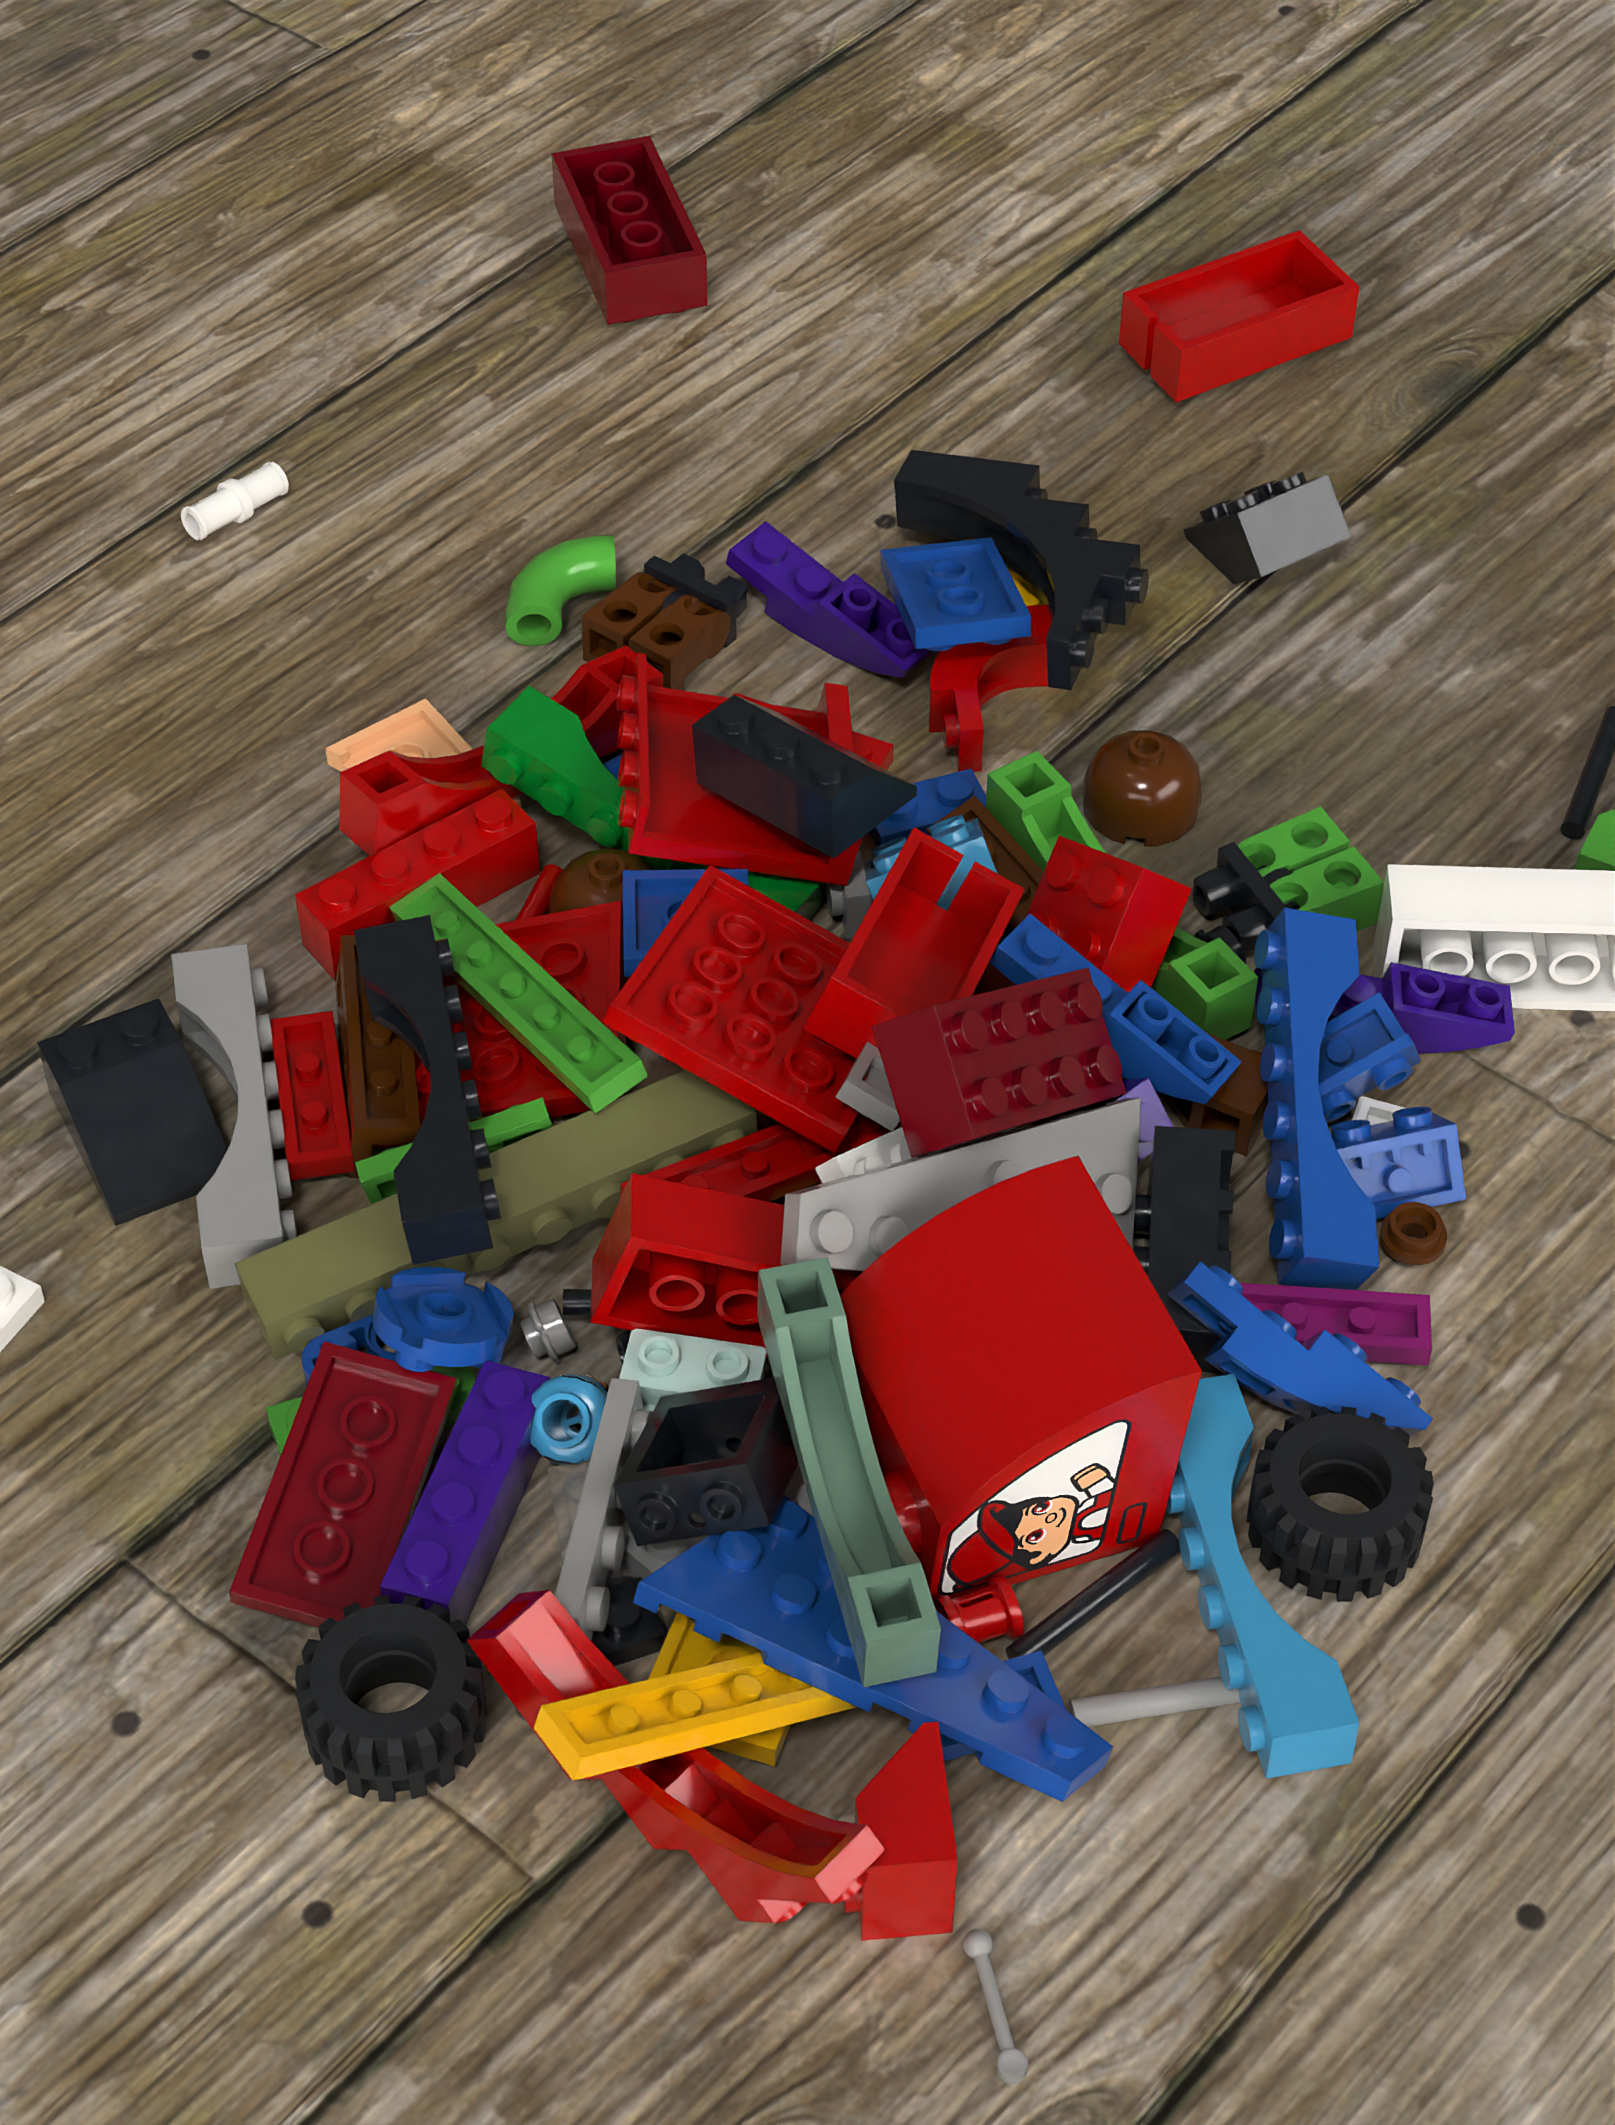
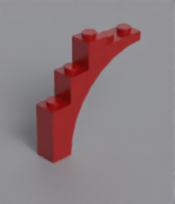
(746, 1840)

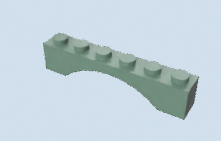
(866, 1550)

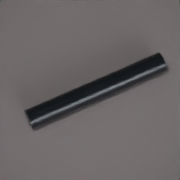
(1591, 778)
(1097, 1596)

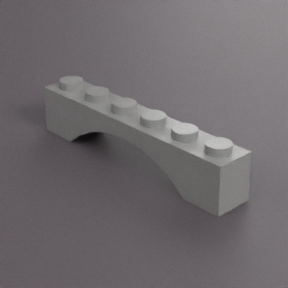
(220, 1020)

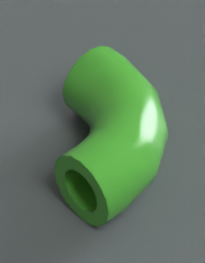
(552, 580)

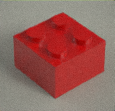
(1109, 910)

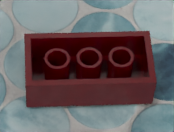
(629, 230)
(998, 1060)

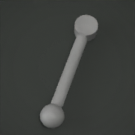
(1011, 2063)

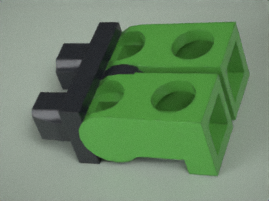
(1291, 871)

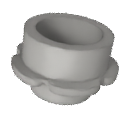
(547, 1330)

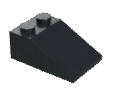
(134, 1110)

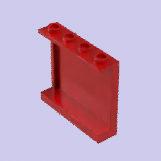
(685, 821)

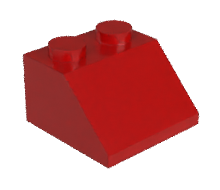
(910, 1814)

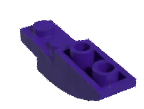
(834, 615)
(1435, 1007)

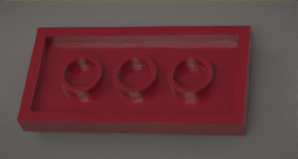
(343, 1486)

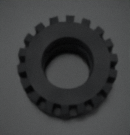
(1332, 1548)
(399, 1747)

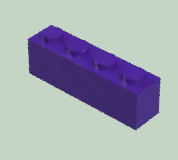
(469, 1496)

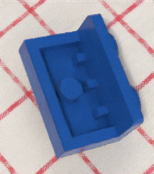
(1360, 1053)

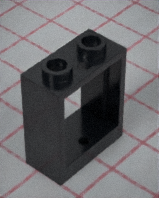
(708, 1455)

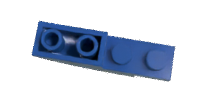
(1142, 1026)
(1279, 1369)

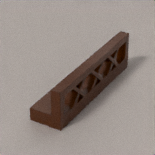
(374, 1067)

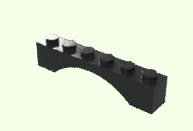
(438, 1179)

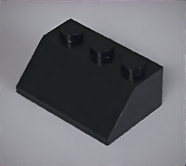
(793, 776)

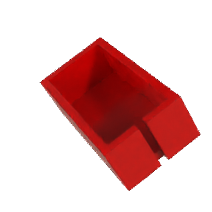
(1238, 315)
(912, 949)

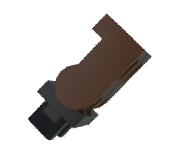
(667, 616)

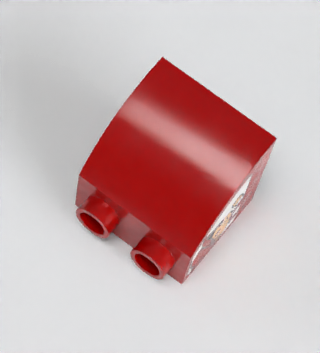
(1020, 1383)

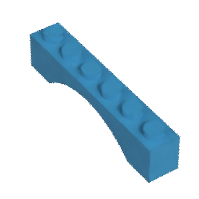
(1288, 1689)

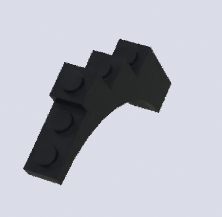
(1040, 539)

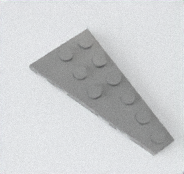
(870, 1212)

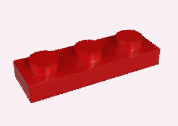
(311, 1096)

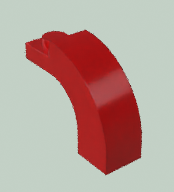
(976, 672)

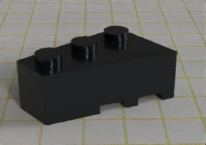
(1186, 1218)

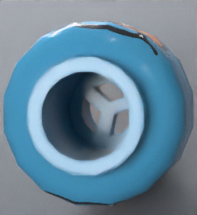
(553, 1424)

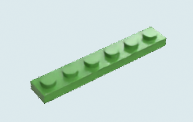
(526, 997)

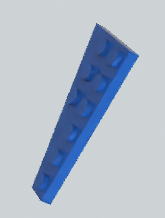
(779, 1596)

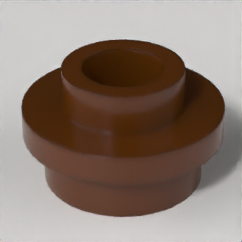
(1416, 1221)

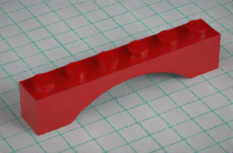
(404, 794)

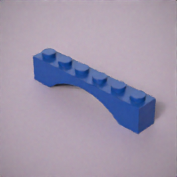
(1321, 1215)

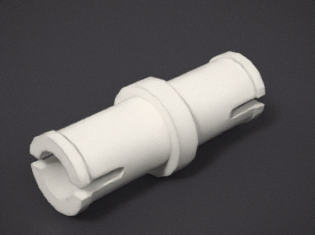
(234, 500)

